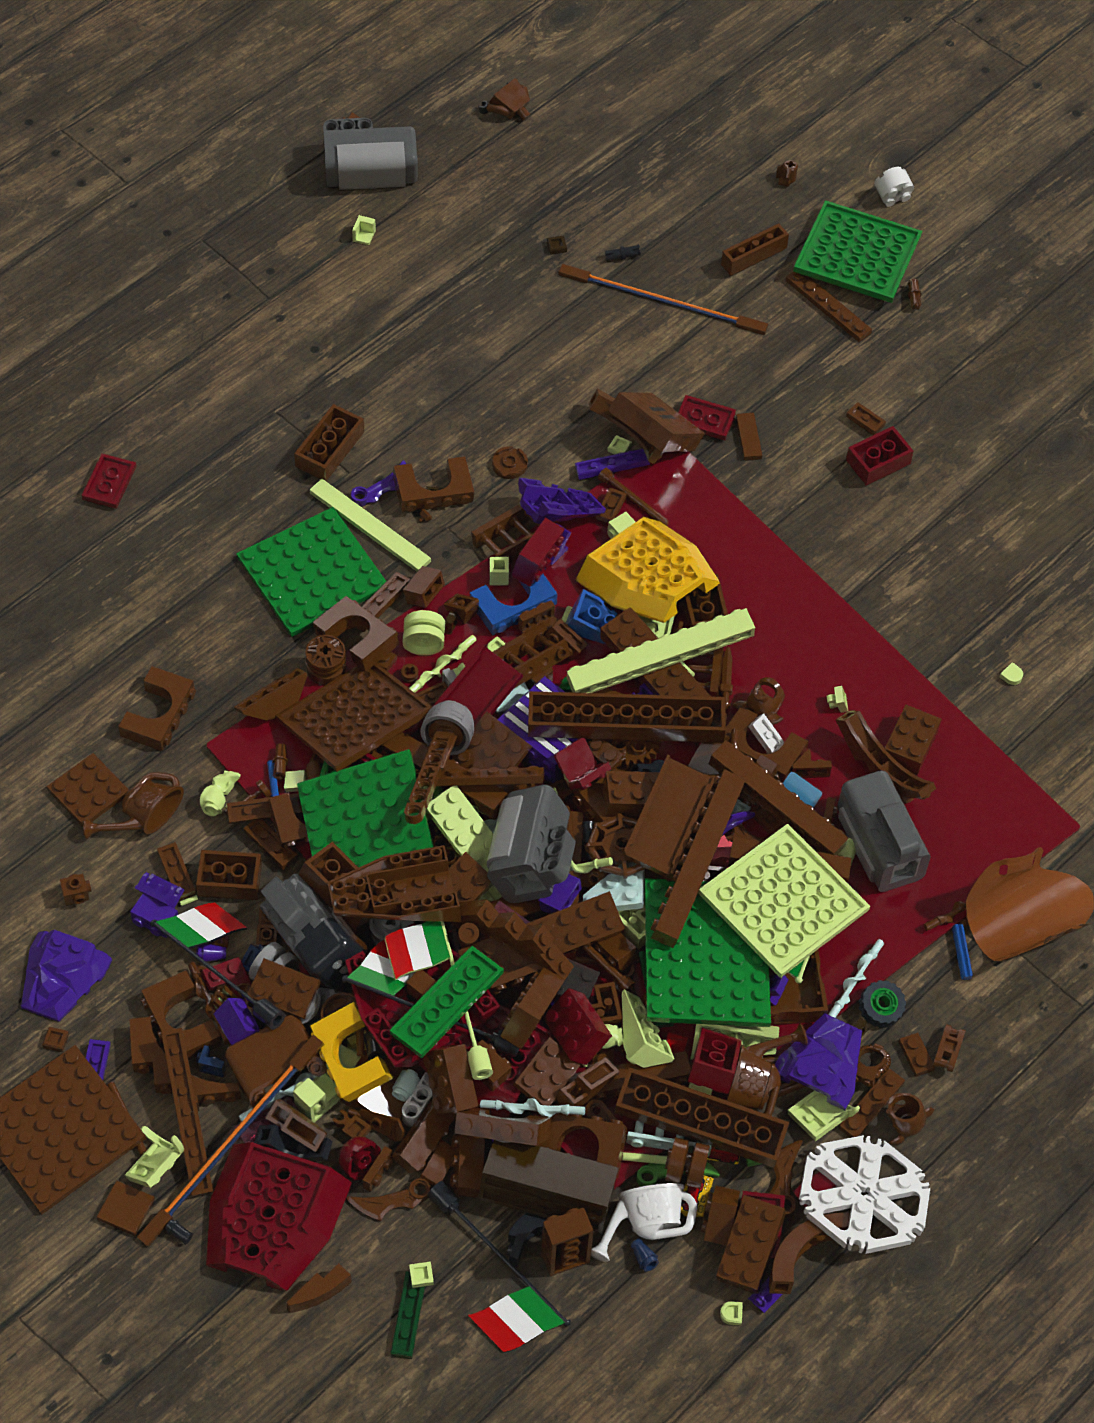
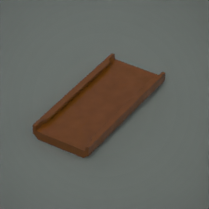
(668, 817)

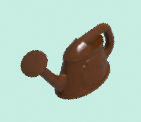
(146, 804)
(756, 1076)

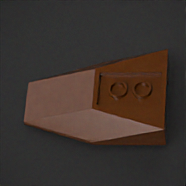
(399, 888)

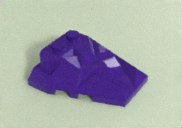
(555, 503)
(60, 973)
(826, 1062)

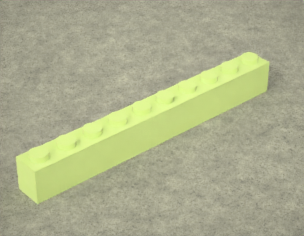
(661, 652)

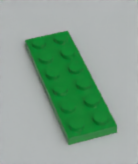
(446, 1001)

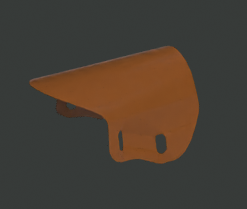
(1025, 906)

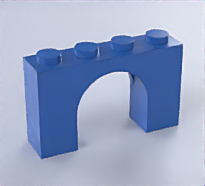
(499, 617)

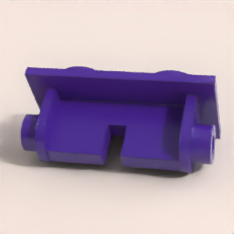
(764, 1299)

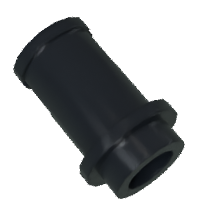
(178, 1231)

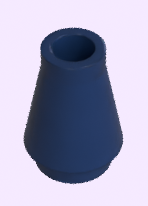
(645, 1256)

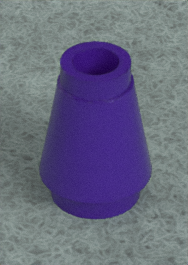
(211, 952)

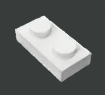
(766, 734)

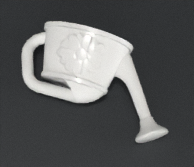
(651, 1214)

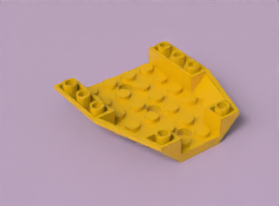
(627, 580)

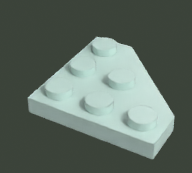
(626, 893)

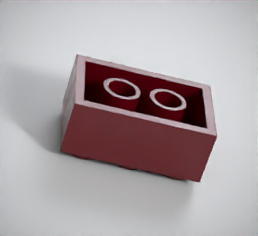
(879, 455)
(538, 552)
(577, 1026)
(715, 1061)

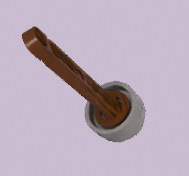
(446, 732)

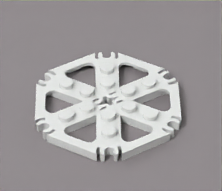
(862, 1207)

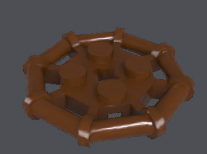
(610, 844)

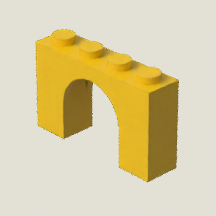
(349, 1081)

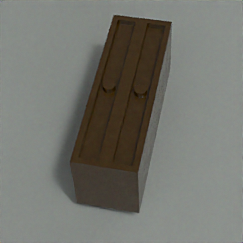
(547, 1182)

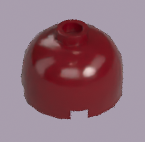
(358, 1156)

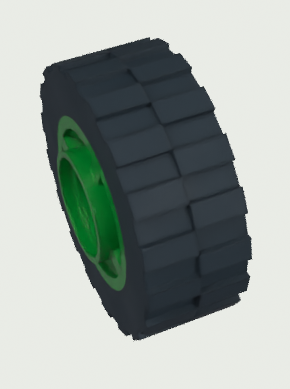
(887, 993)

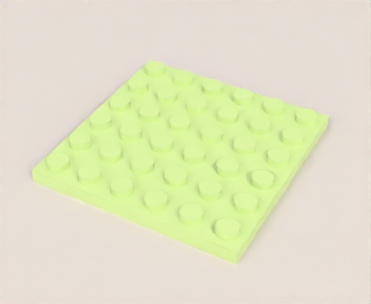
(784, 900)

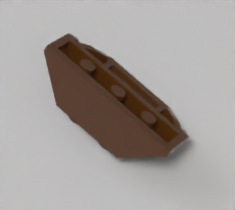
(274, 697)

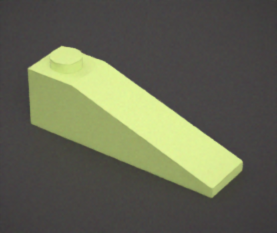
(641, 1037)

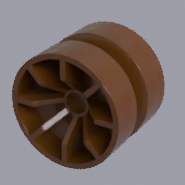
(680, 1160)

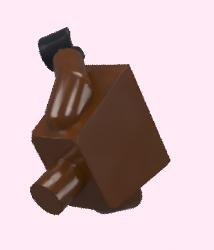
(508, 101)

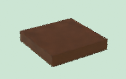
(125, 1208)

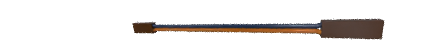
(741, 321)
(161, 1220)

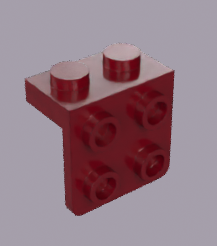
(580, 765)

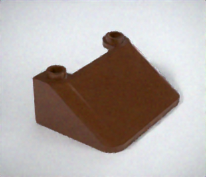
(266, 1056)

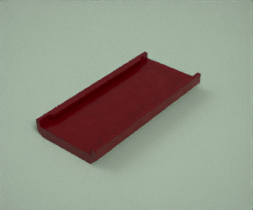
(479, 686)

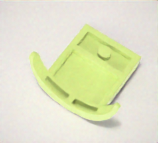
(819, 1116)
(155, 1160)

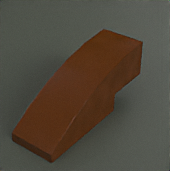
(588, 1083)
(296, 1124)
(319, 1289)

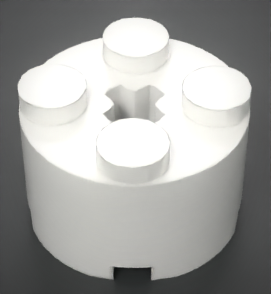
(894, 186)

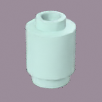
(405, 1084)

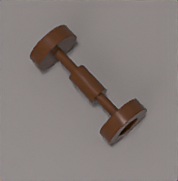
(262, 789)
(468, 935)

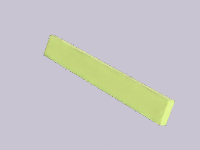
(370, 525)

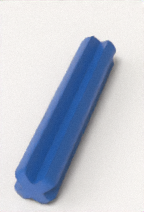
(962, 951)

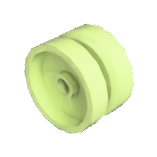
(423, 632)

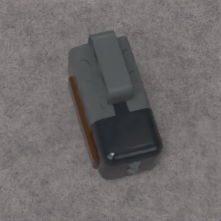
(311, 929)

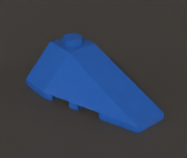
(589, 616)

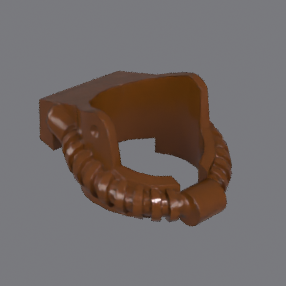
(868, 1074)

